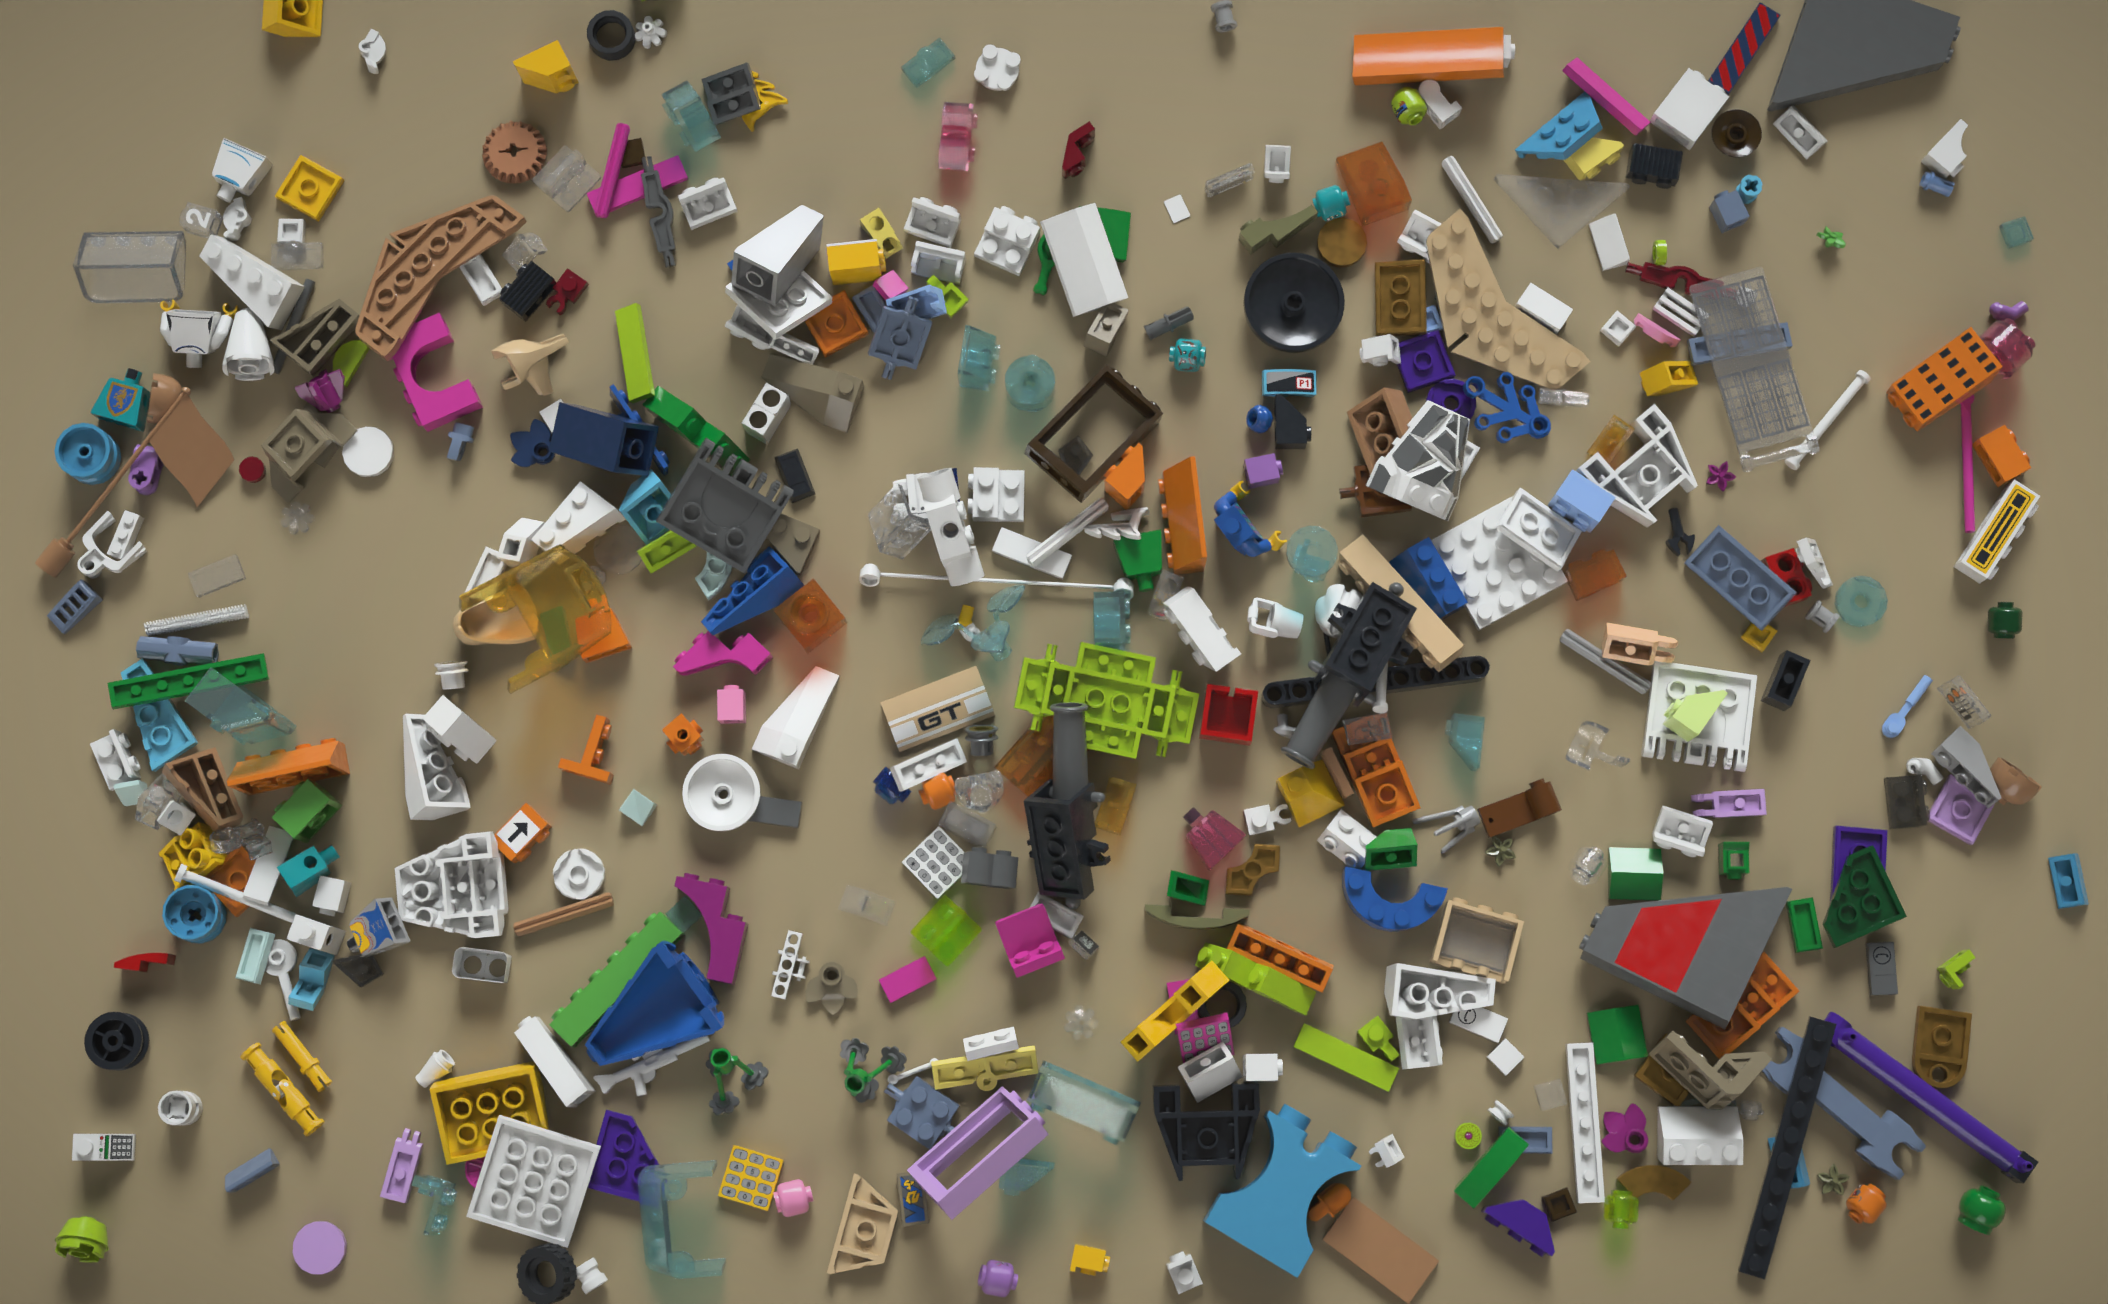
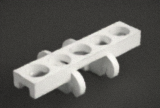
(793, 957)

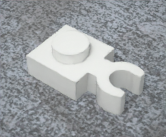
(1261, 819)

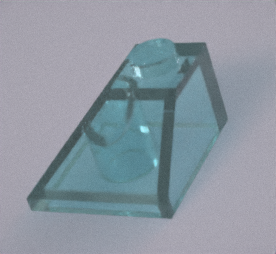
(1024, 1175)

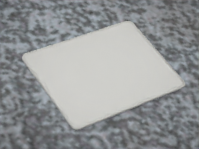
(1177, 208)

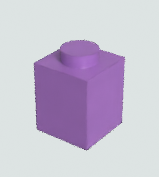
(1262, 470)

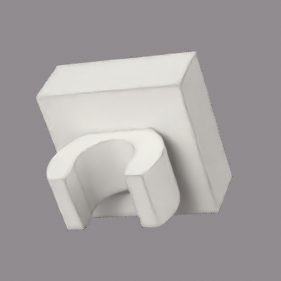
(1388, 1150)

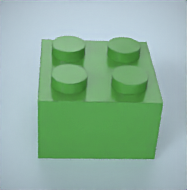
(306, 810)

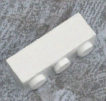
(795, 348)
(125, 535)

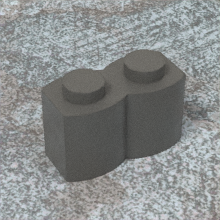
(989, 869)

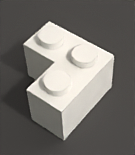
(456, 728)

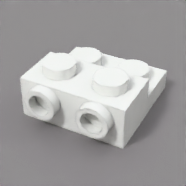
(1007, 240)
(997, 495)

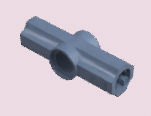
(177, 650)

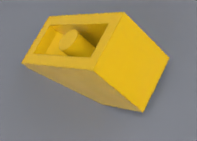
(1668, 378)

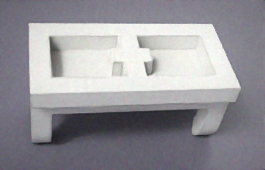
(939, 261)
(1543, 308)

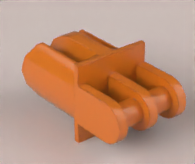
(1330, 1201)

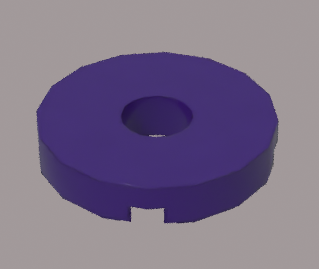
(1453, 389)

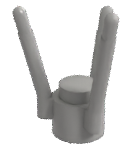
(1464, 819)

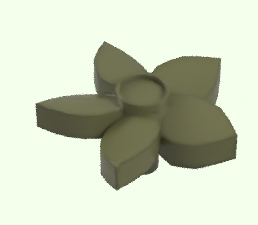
(1501, 850)
(1833, 1180)

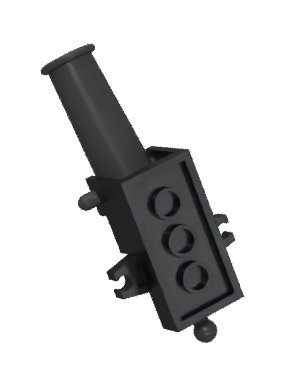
(1366, 643)
(1062, 814)

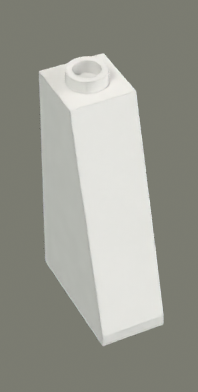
(554, 1062)

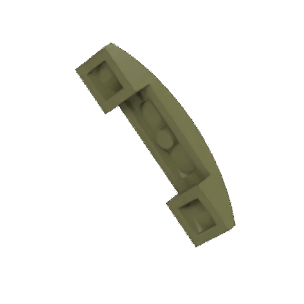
(1163, 914)

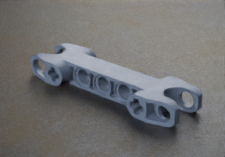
(1876, 1133)

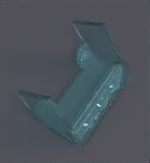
(237, 710)
(1083, 1102)
(656, 1187)

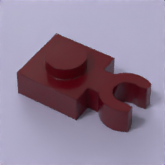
(568, 287)

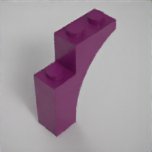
(725, 934)

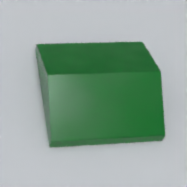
(1635, 874)
(1617, 1034)

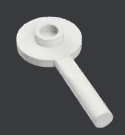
(280, 963)

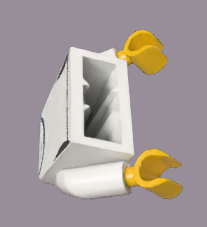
(195, 331)

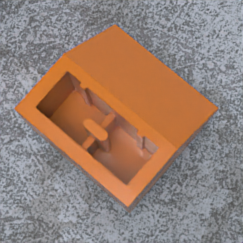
(1127, 480)

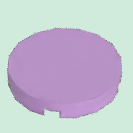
(319, 1247)

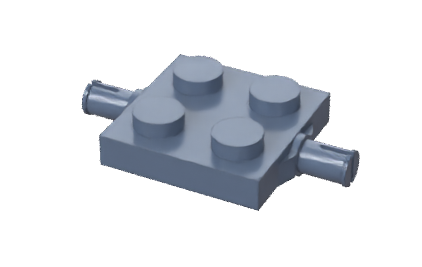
(899, 337)
(922, 1111)

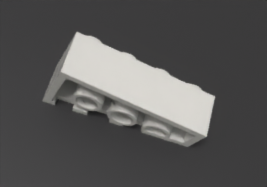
(256, 283)

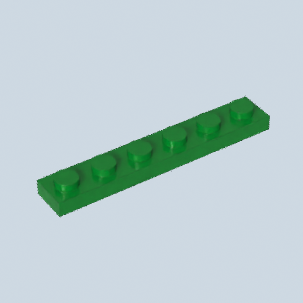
(183, 681)

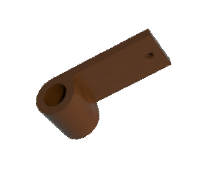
(1520, 809)

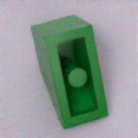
(1392, 850)

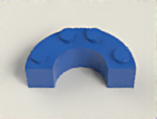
(1386, 915)

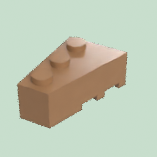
(204, 786)

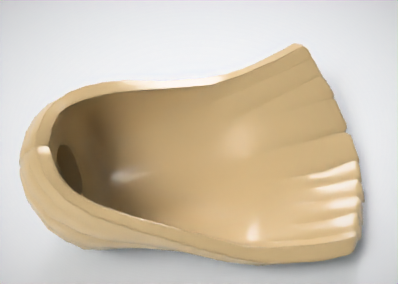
(483, 626)

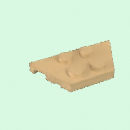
(864, 1229)

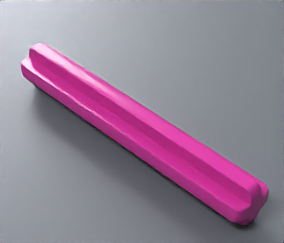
(612, 170)

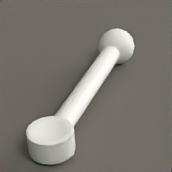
(893, 1079)

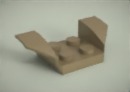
(299, 444)

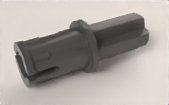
(1169, 322)

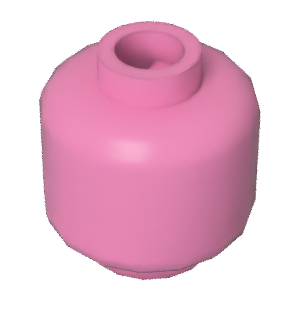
(793, 1198)

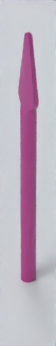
(1967, 462)

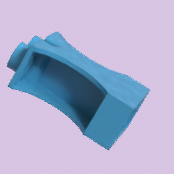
(1273, 1208)

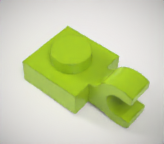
(953, 297)
(1377, 1036)

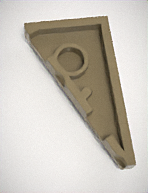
(793, 540)

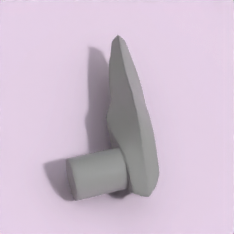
(1283, 728)

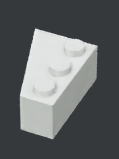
(1199, 629)

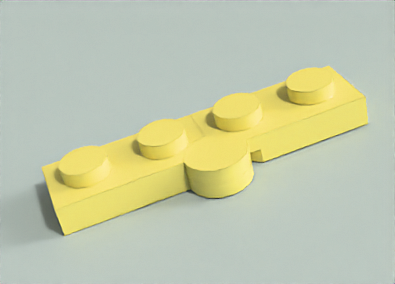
(984, 1070)

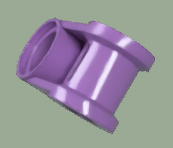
(147, 466)

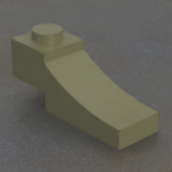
(1258, 233)

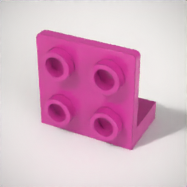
(1029, 940)

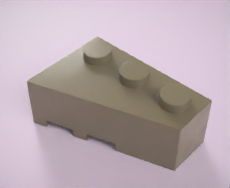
(318, 337)

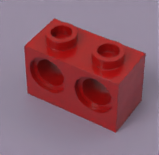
(1793, 576)

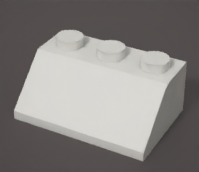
(1699, 1136)

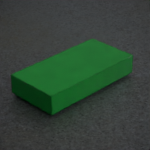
(1804, 925)

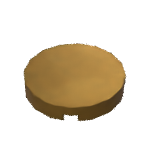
(1341, 242)

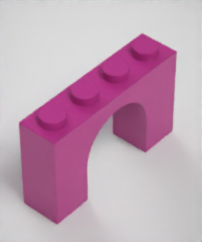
(431, 407)

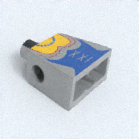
(377, 928)

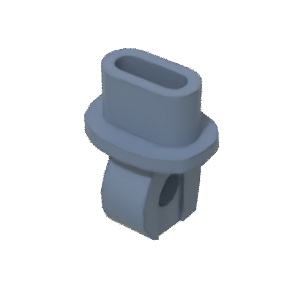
(460, 434)

